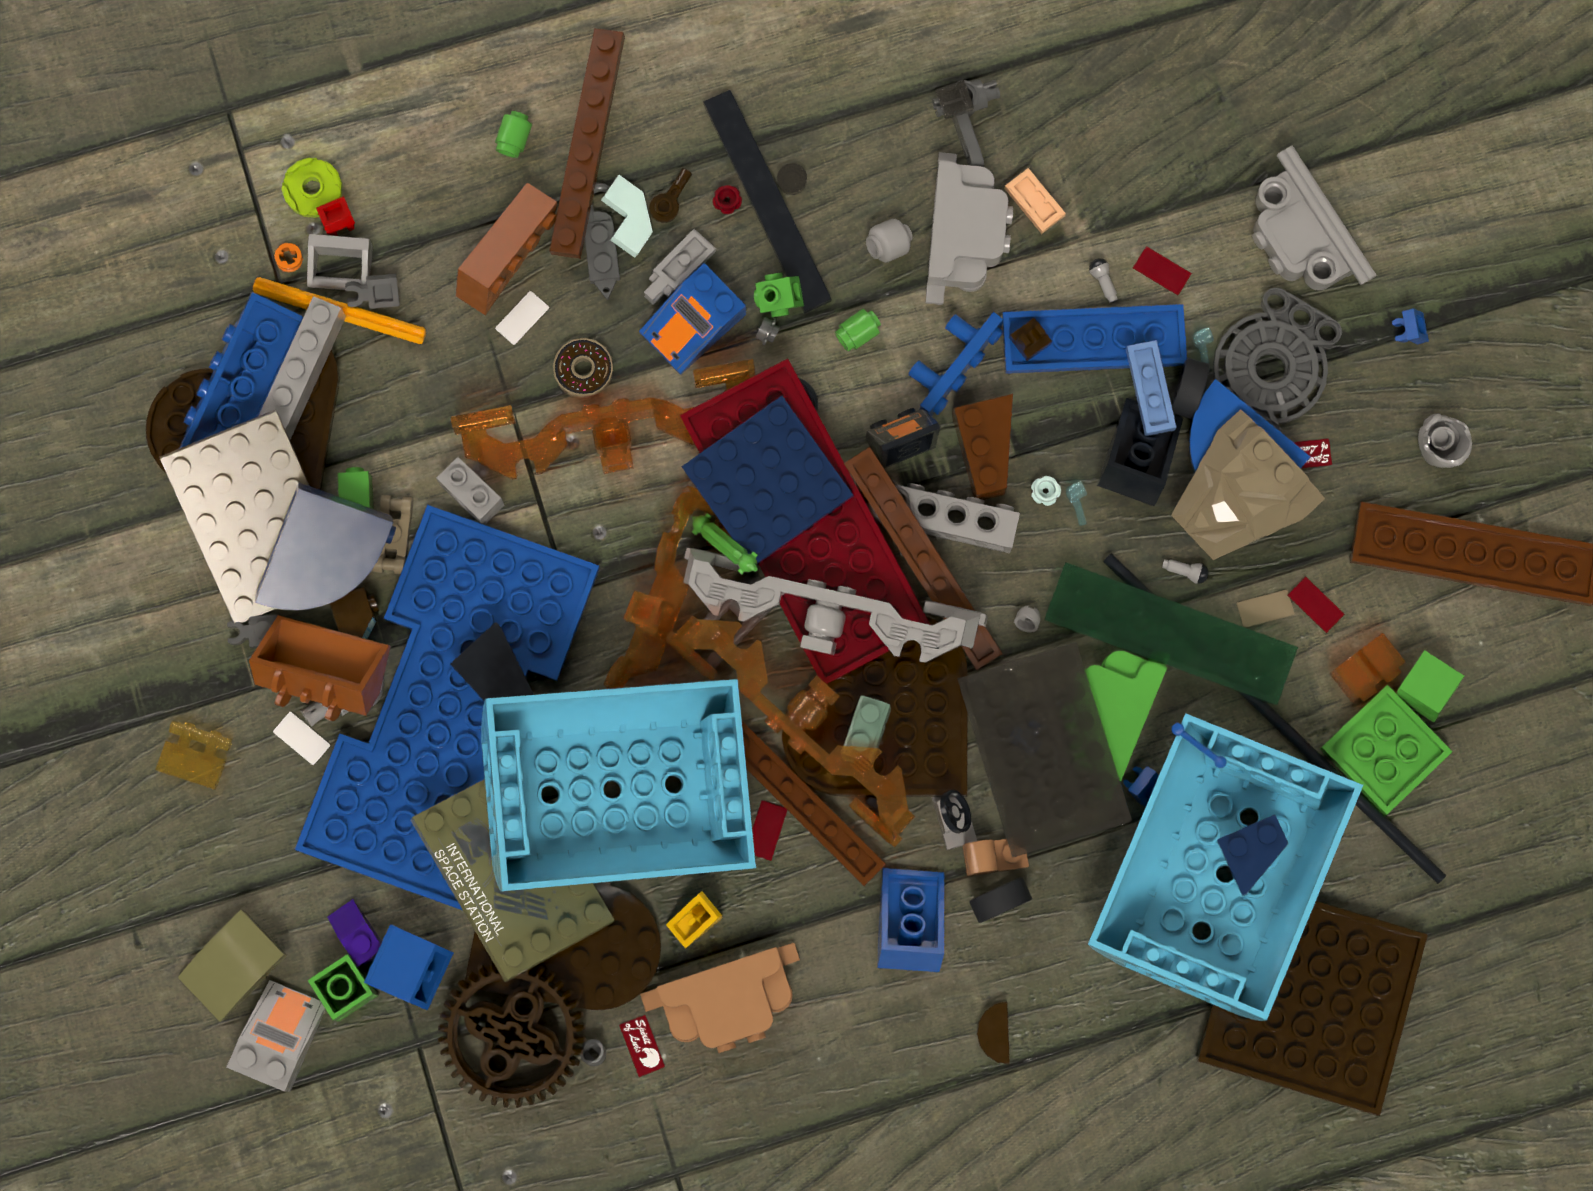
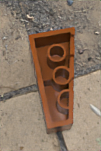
(505, 248)

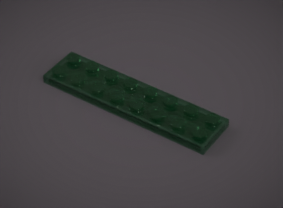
(1171, 633)

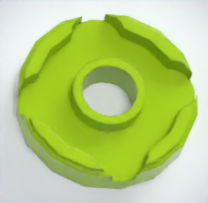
(303, 172)

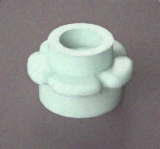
(1049, 483)

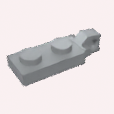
(678, 266)

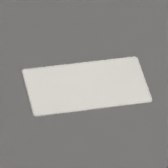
(522, 317)
(301, 738)

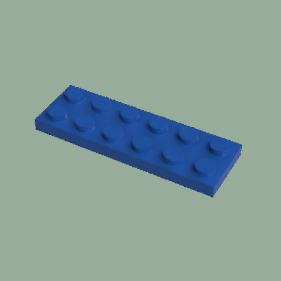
(1097, 337)

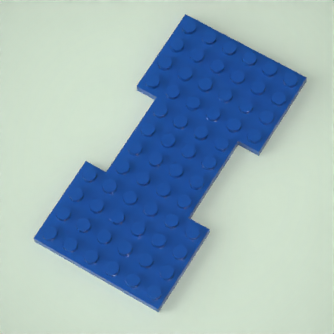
(429, 727)

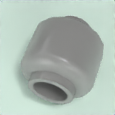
(889, 240)

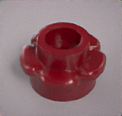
(724, 192)

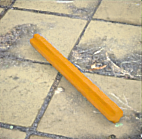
(353, 314)

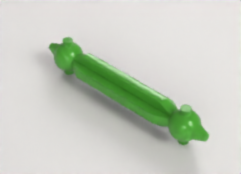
(724, 543)

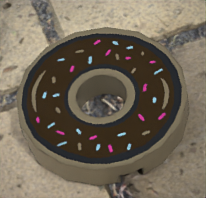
(578, 351)

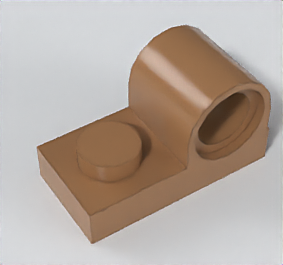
(991, 857)

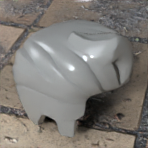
(1444, 441)

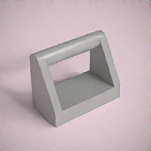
(337, 246)

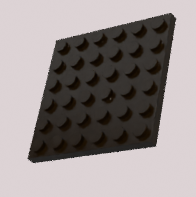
(1333, 1015)

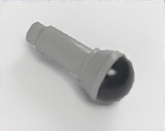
(1100, 270)
(1195, 572)

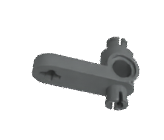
(980, 95)

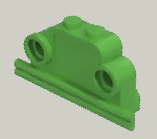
(1124, 695)

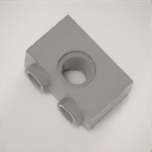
(470, 491)

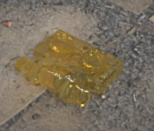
(190, 764)

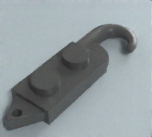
(600, 249)

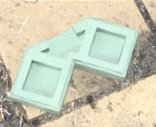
(631, 204)

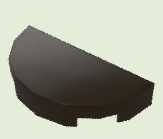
(993, 1033)

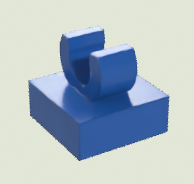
(1414, 327)
(1143, 785)

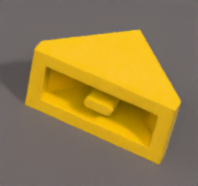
(694, 920)

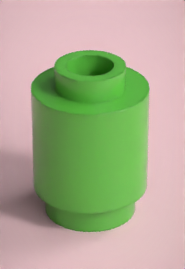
(513, 134)
(858, 330)

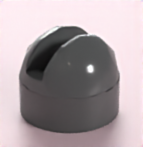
(598, 1047)

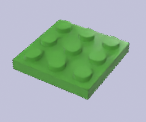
(1386, 750)

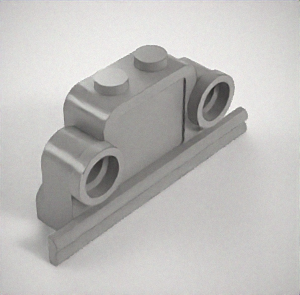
(965, 228)
(1304, 230)

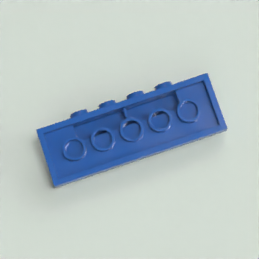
(243, 369)

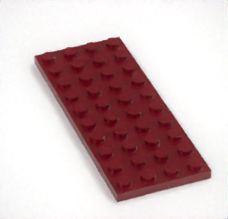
(836, 550)

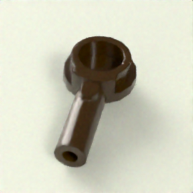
(664, 206)

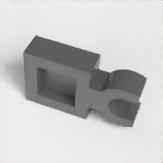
(380, 291)
(253, 632)

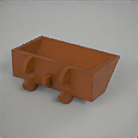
(320, 666)

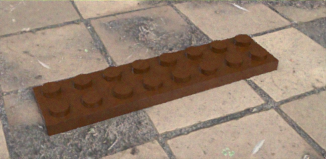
(1473, 553)

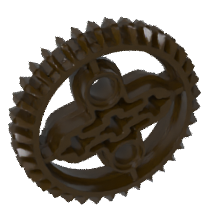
(526, 1041)

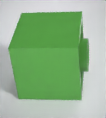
(1429, 686)
(342, 988)

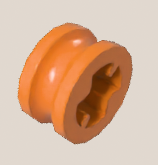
(283, 265)

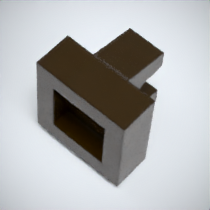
(1030, 339)

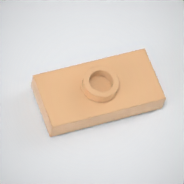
(1035, 200)

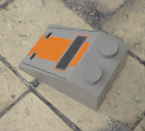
(277, 1036)

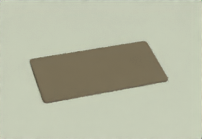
(1265, 608)

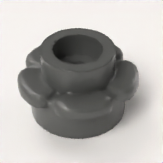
(767, 330)

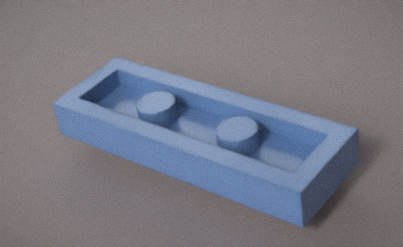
(1150, 388)

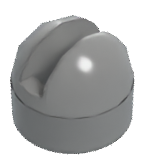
(1027, 625)

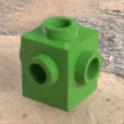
(778, 294)

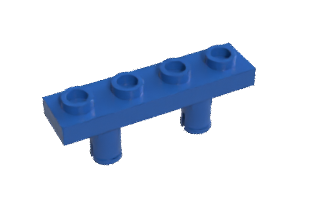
(976, 341)

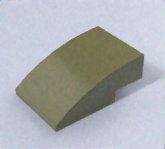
(232, 965)

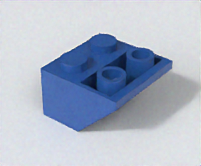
(408, 967)

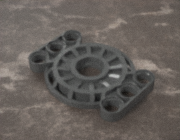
(1287, 341)

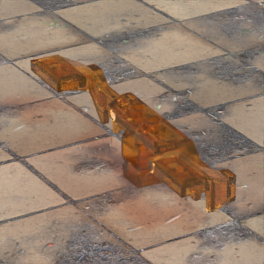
(607, 424)
(657, 612)
(805, 713)

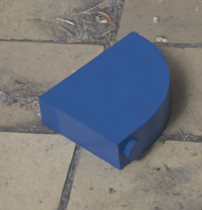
(1215, 410)

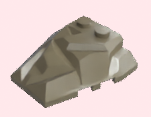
(1243, 490)

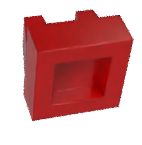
(336, 216)

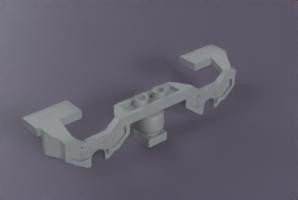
(825, 618)

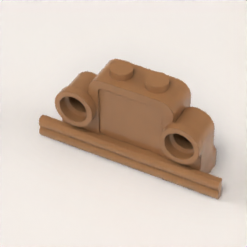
(727, 1000)

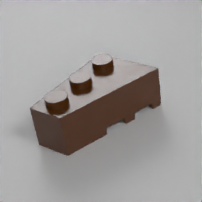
(985, 444)

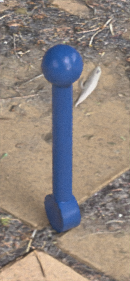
(1178, 730)

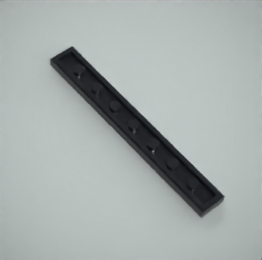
(766, 198)

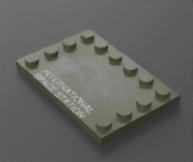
(513, 925)

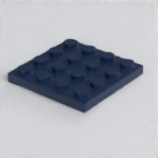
(767, 480)

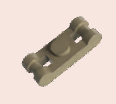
(401, 537)

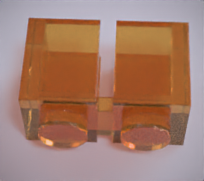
(1367, 668)

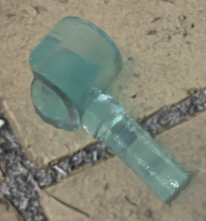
(1201, 339)
(1074, 493)

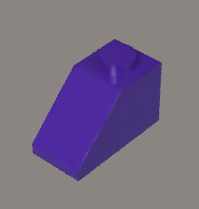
(355, 933)

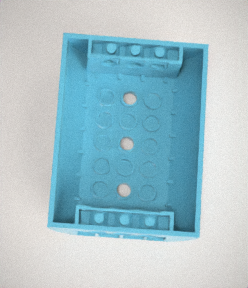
(624, 738)
(1173, 863)

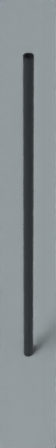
(1310, 752)

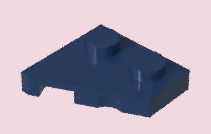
(1252, 851)

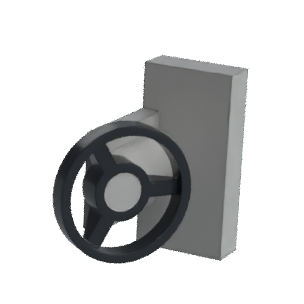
(954, 819)

